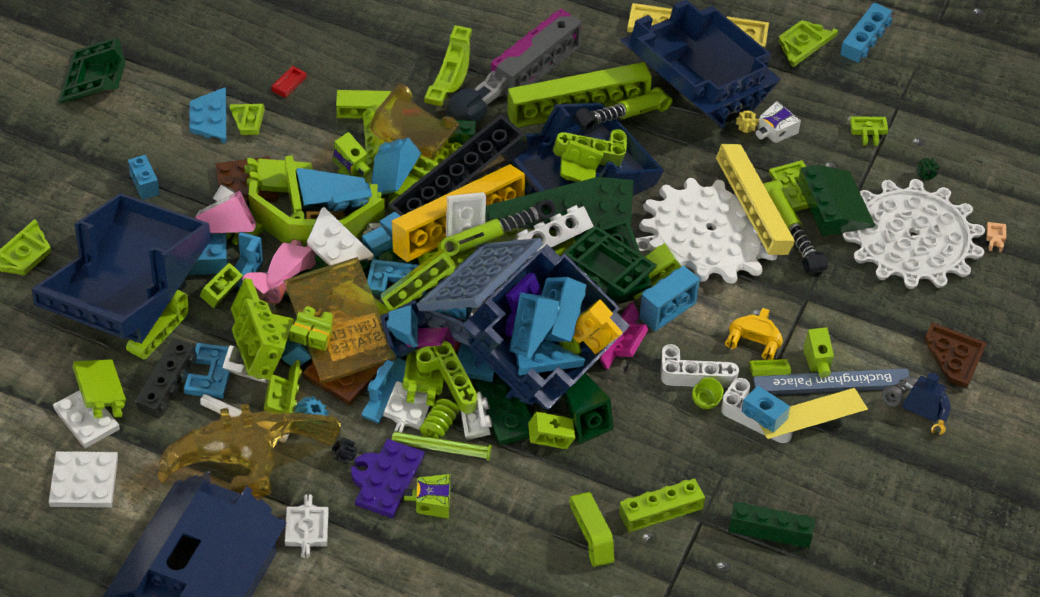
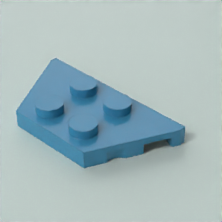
(209, 115)
(548, 358)

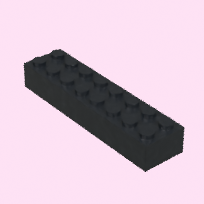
(481, 155)

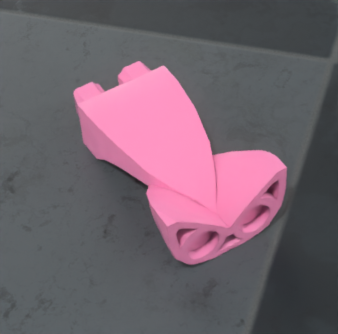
(285, 264)

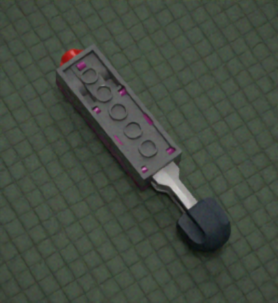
(520, 65)

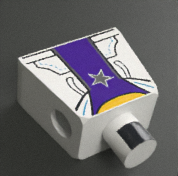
(777, 124)

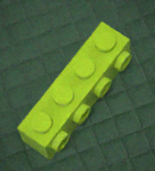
(418, 280)
(661, 505)

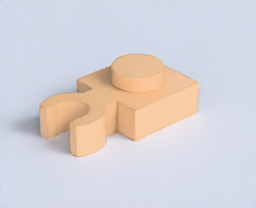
(996, 235)

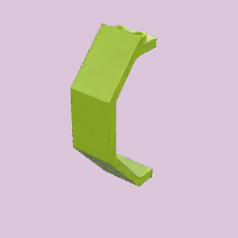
(289, 229)

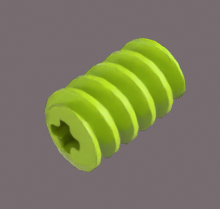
(439, 419)

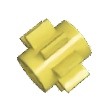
(747, 121)

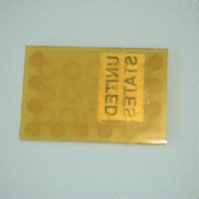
(357, 333)

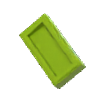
(770, 367)

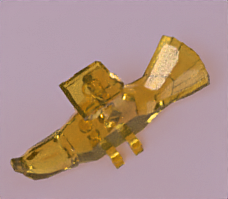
(245, 442)

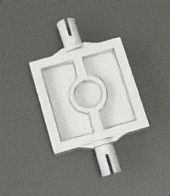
(404, 412)
(306, 526)

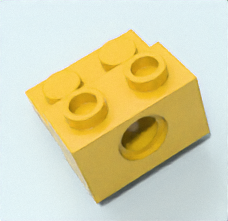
(589, 321)

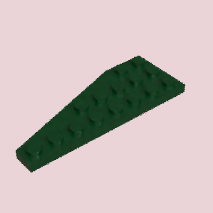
(603, 198)

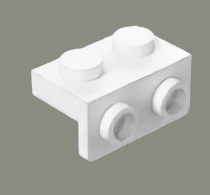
(478, 422)

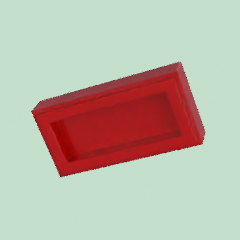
(289, 81)

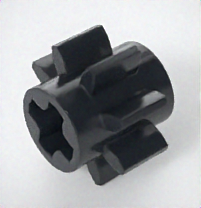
(344, 450)

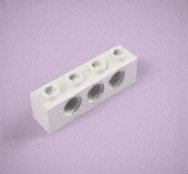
(580, 221)

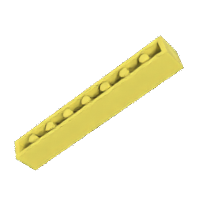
(755, 199)

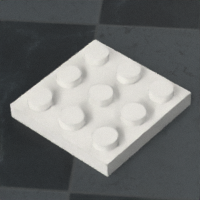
(83, 479)

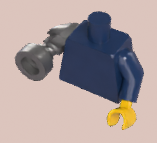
(925, 398)

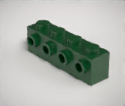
(771, 524)

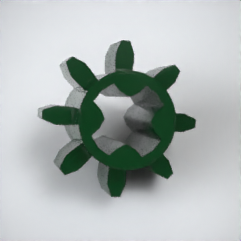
(927, 168)

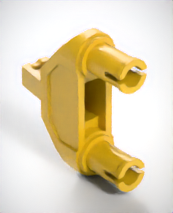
(756, 329)

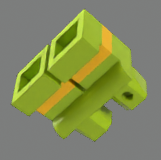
(312, 329)

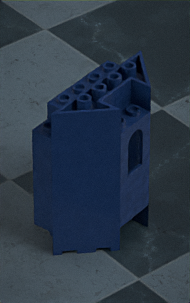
(705, 59)
(492, 345)
(234, 549)

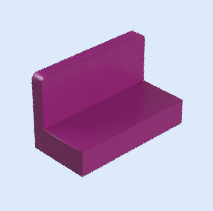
(433, 337)

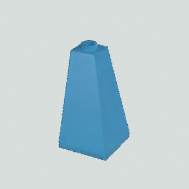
(318, 187)

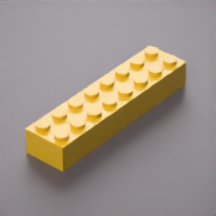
(426, 226)

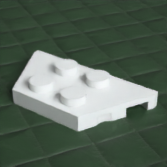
(334, 242)

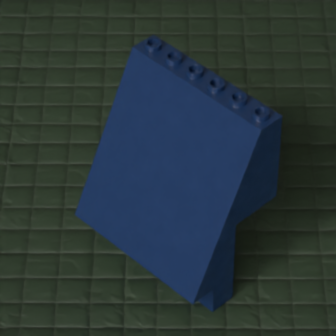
(543, 165)
(126, 267)

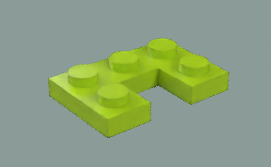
(788, 175)

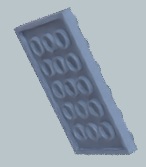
(479, 275)

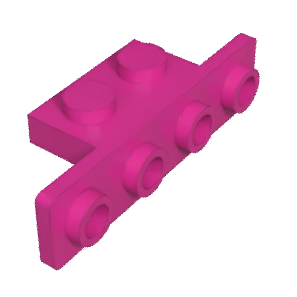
(629, 341)

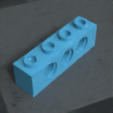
(866, 32)

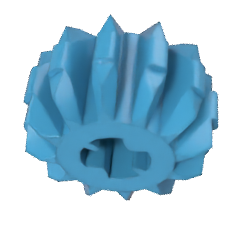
(311, 406)

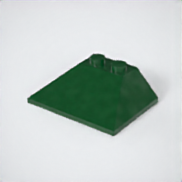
(94, 70)
(609, 262)

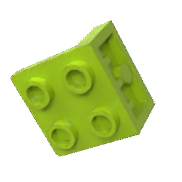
(579, 162)

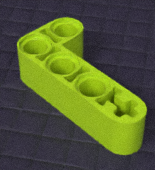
(612, 150)
(169, 319)
(451, 377)
(593, 528)

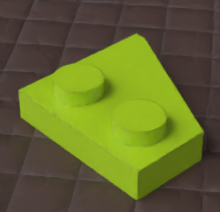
(248, 117)

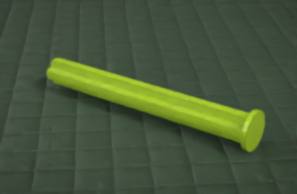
(443, 445)

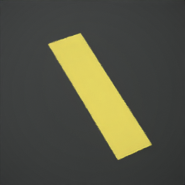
(819, 411)

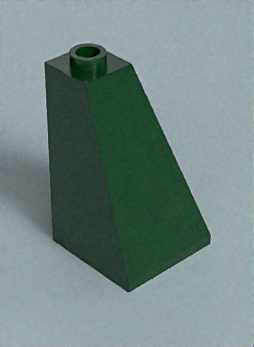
(589, 409)

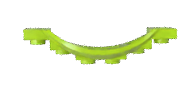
(453, 68)

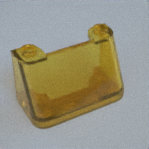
(403, 119)

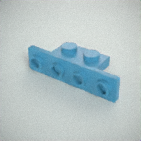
(382, 387)

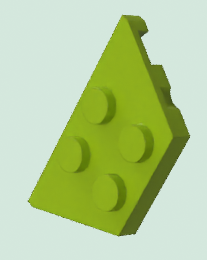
(804, 40)
(24, 250)

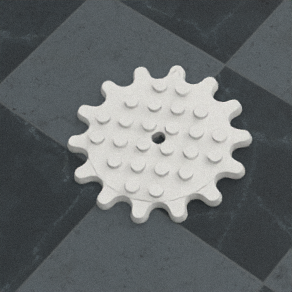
(683, 224)
(941, 241)

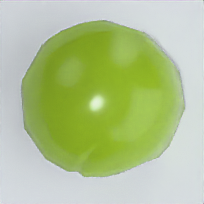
(707, 393)

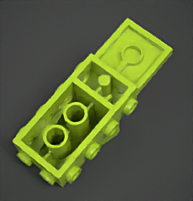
(258, 332)

